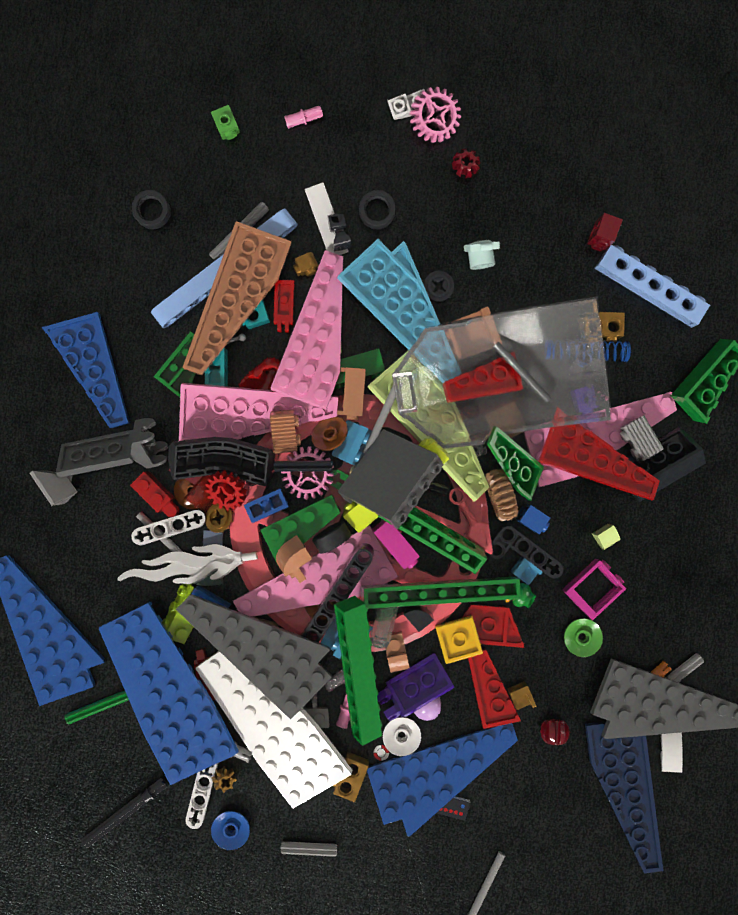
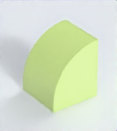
(606, 536)

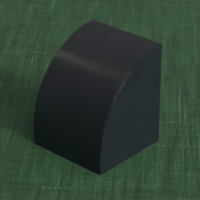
(418, 616)

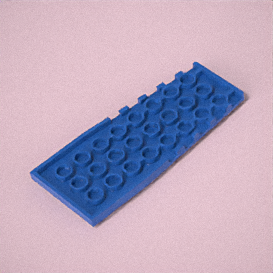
(166, 695)

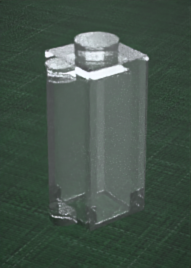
(383, 626)

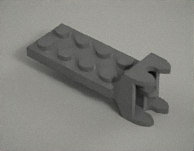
(112, 451)

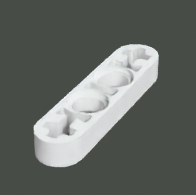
(169, 529)
(204, 791)

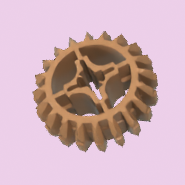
(501, 495)

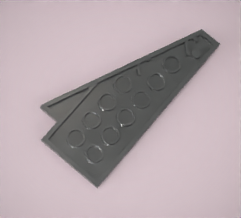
(270, 657)
(650, 704)

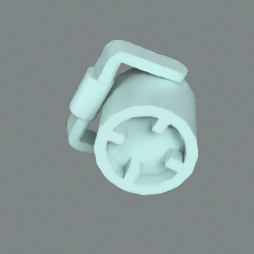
(481, 254)

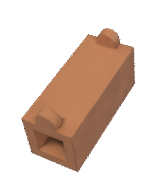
(353, 392)

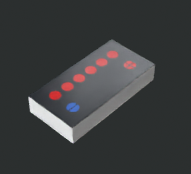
(456, 808)

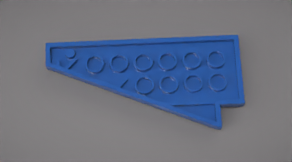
(49, 643)
(427, 779)

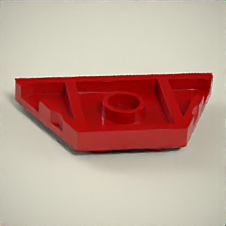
(495, 625)

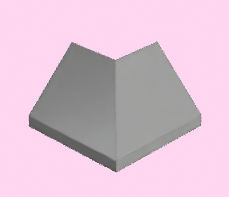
(55, 489)

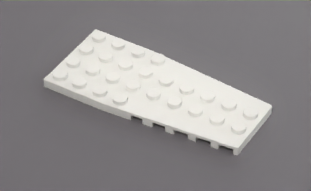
(289, 751)

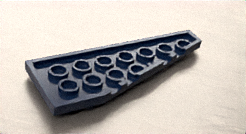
(627, 782)

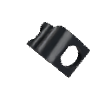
(338, 225)

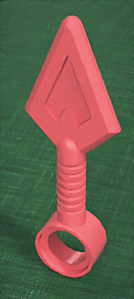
(478, 531)

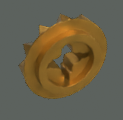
(213, 513)

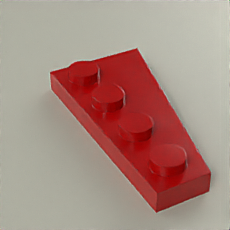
(484, 381)
(491, 695)

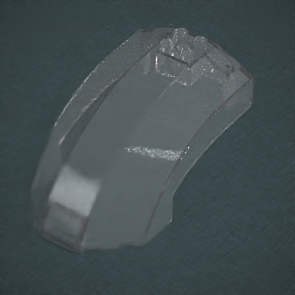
(553, 342)

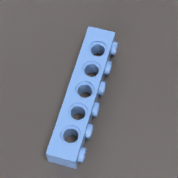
(674, 307)

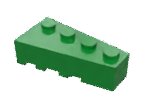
(302, 523)

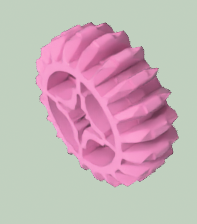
(431, 108)
(297, 486)

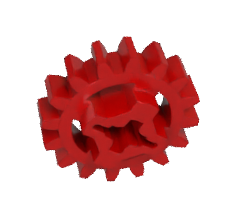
(226, 490)

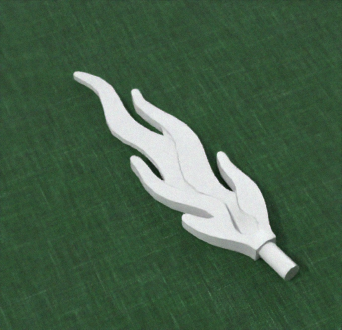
(199, 567)

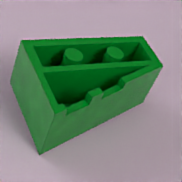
(172, 371)

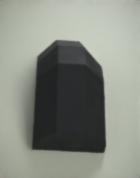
(214, 454)

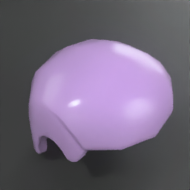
(430, 710)

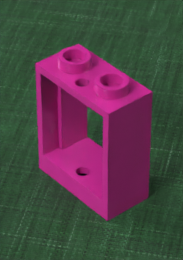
(396, 544)
(606, 600)

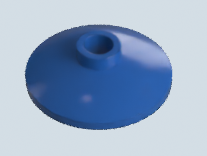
(228, 838)

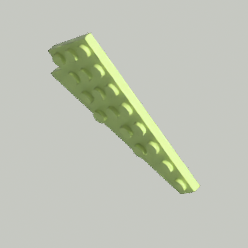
(462, 462)

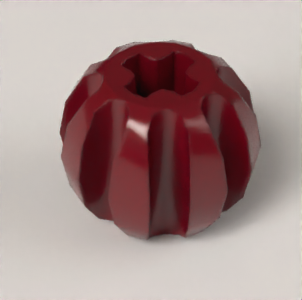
(473, 163)
(555, 731)

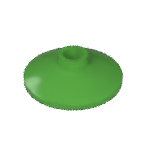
(591, 641)

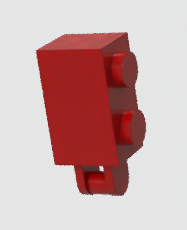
(155, 494)

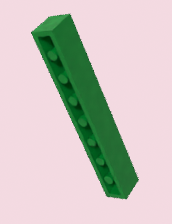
(440, 592)
(358, 669)

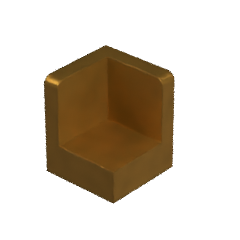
(521, 695)

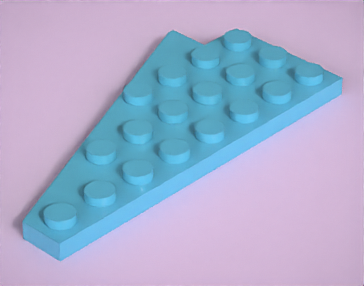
(391, 290)

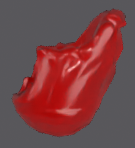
(258, 378)

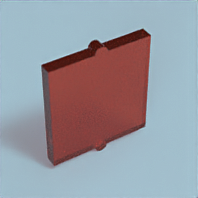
(198, 496)

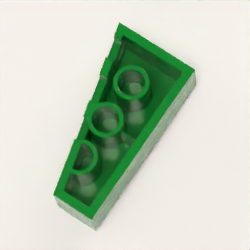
(707, 380)

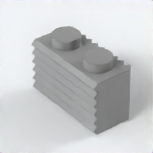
(641, 438)

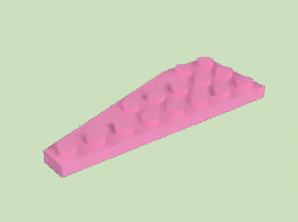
(313, 352)
(653, 409)

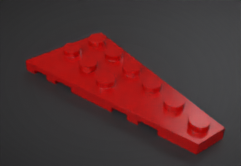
(588, 456)

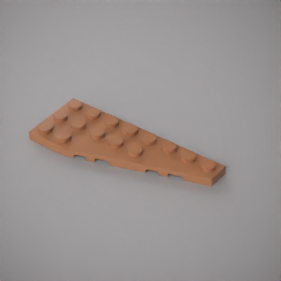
(242, 281)

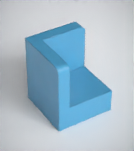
(525, 570)

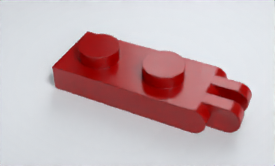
(284, 304)

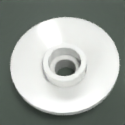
(401, 745)

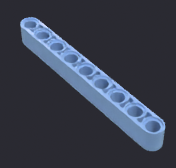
(200, 285)

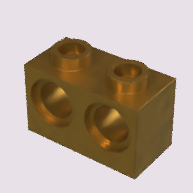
(615, 318)
(355, 779)

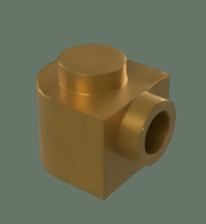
(306, 264)

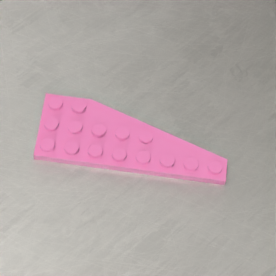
(239, 411)
(321, 573)

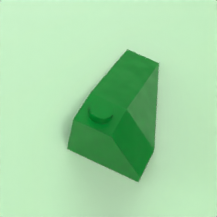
(516, 462)

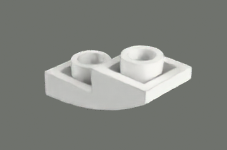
(401, 105)
(671, 752)

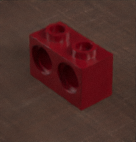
(604, 232)

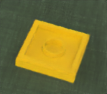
(459, 639)

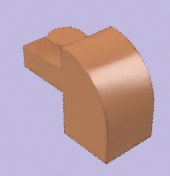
(291, 557)
(397, 653)

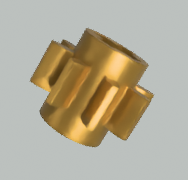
(227, 775)

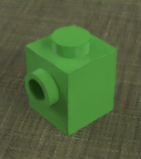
(225, 122)

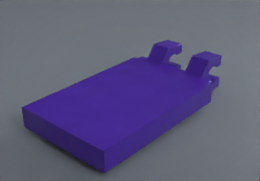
(415, 687)

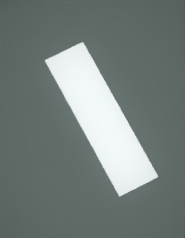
(321, 208)

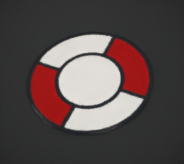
(380, 753)

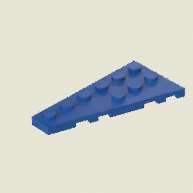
(88, 356)

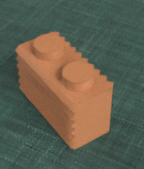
(284, 431)

